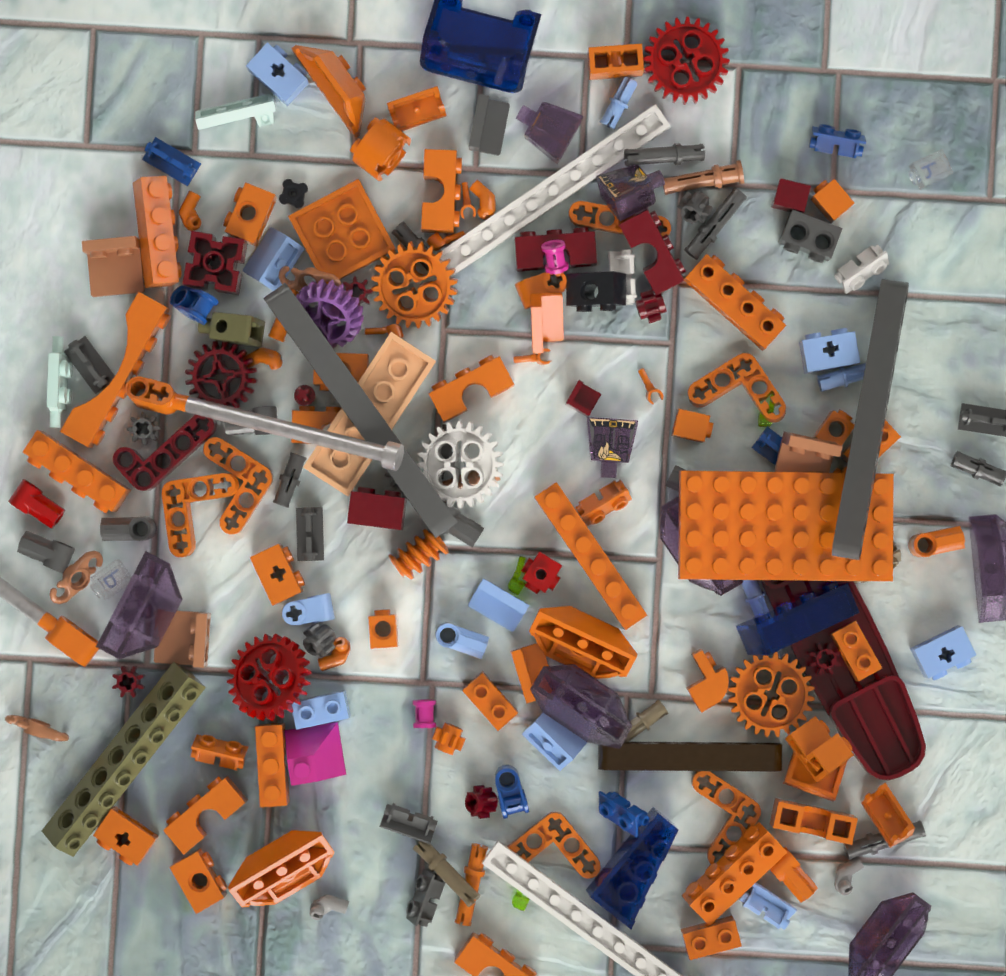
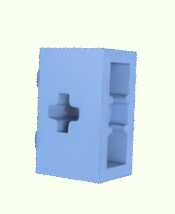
(284, 87)
(845, 352)
(927, 653)
(321, 709)

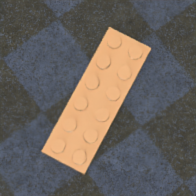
(390, 386)

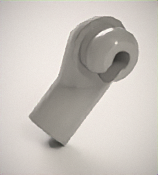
(844, 875)
(326, 904)

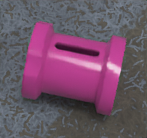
(556, 248)
(424, 713)

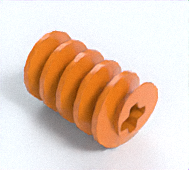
(418, 554)

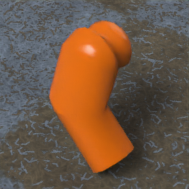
(487, 200)
(188, 213)
(265, 356)
(338, 655)

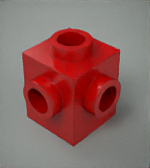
(548, 565)

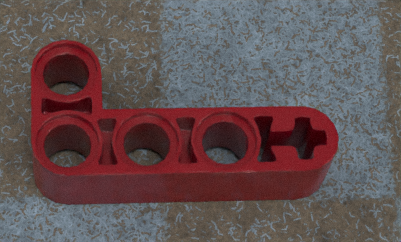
(169, 447)

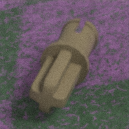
(646, 719)

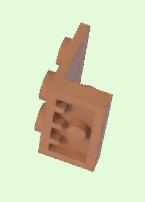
(114, 266)
(805, 454)
(186, 640)

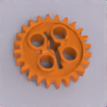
(423, 306)
(748, 685)

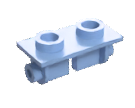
(777, 910)

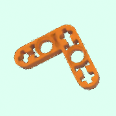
(745, 378)
(247, 475)
(186, 497)
(734, 808)
(549, 836)

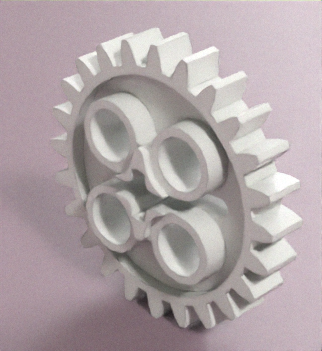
(484, 464)

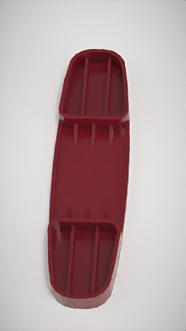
(868, 712)

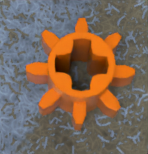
(448, 738)

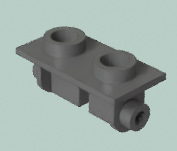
(89, 364)
(982, 420)
(310, 534)
(408, 824)
(419, 909)

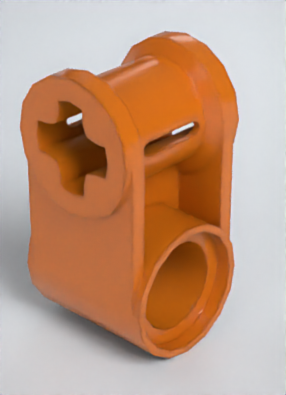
(538, 284)

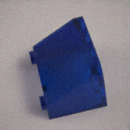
(479, 45)

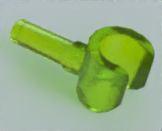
(762, 422)
(516, 585)
(520, 901)

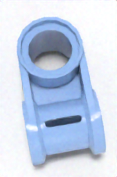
(314, 610)

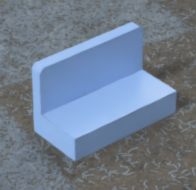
(270, 256)
(498, 605)
(554, 741)

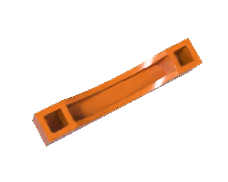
(143, 321)
(590, 556)

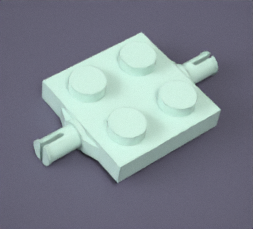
(57, 383)

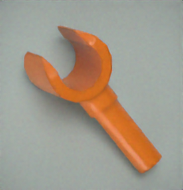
(466, 199)
(439, 243)
(396, 329)
(532, 358)
(649, 386)

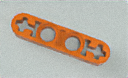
(614, 228)

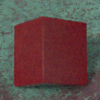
(791, 196)
(583, 399)

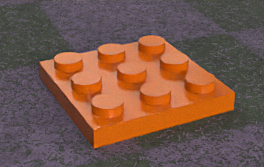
(342, 231)

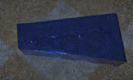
(797, 619)
(633, 869)

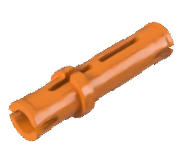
(474, 872)

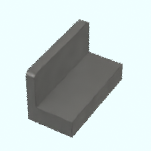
(489, 125)

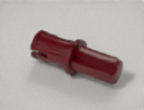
(304, 395)

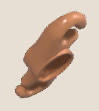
(299, 281)
(80, 565)
(36, 728)

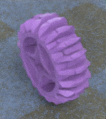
(332, 308)

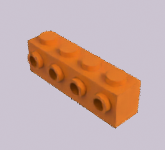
(155, 231)
(735, 302)
(77, 471)
(733, 873)

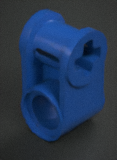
(193, 303)
(511, 796)

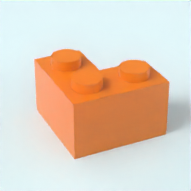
(818, 749)

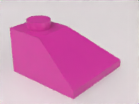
(314, 753)

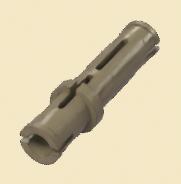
(438, 863)

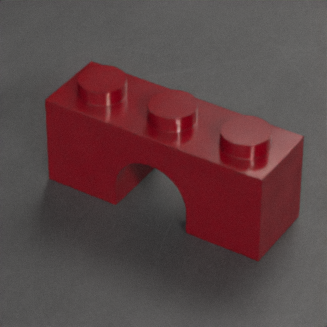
(579, 248)
(664, 271)

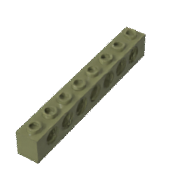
(123, 759)

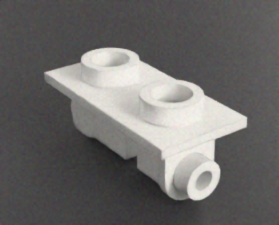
(872, 262)
(624, 263)

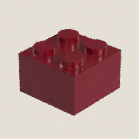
(377, 510)

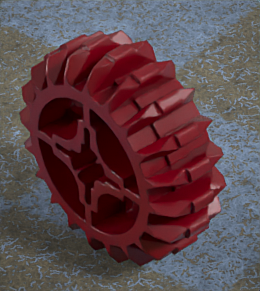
(219, 364)

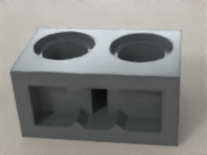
(811, 228)

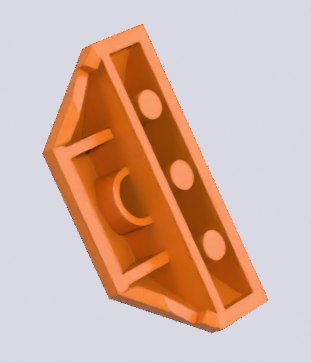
(335, 83)
(583, 640)
(281, 868)

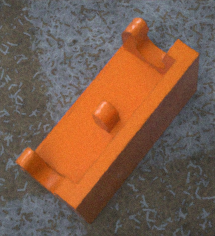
(417, 109)
(888, 815)

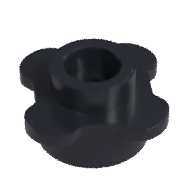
(296, 200)

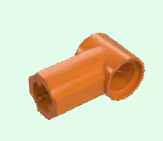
(938, 541)
(792, 875)

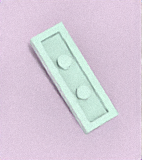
(258, 107)

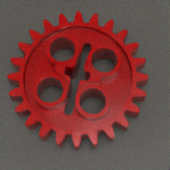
(664, 71)
(250, 691)

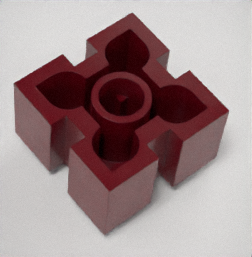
(205, 249)

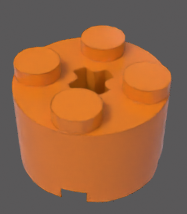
(380, 148)

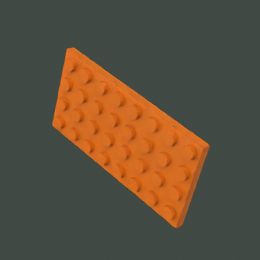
(777, 527)

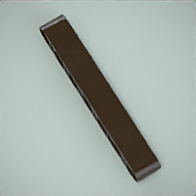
(691, 756)

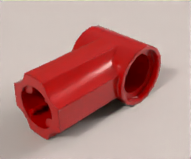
(31, 501)

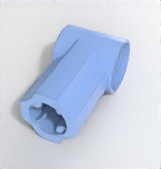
(464, 640)

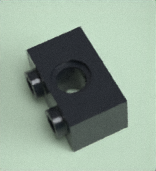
(581, 289)

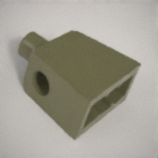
(234, 329)

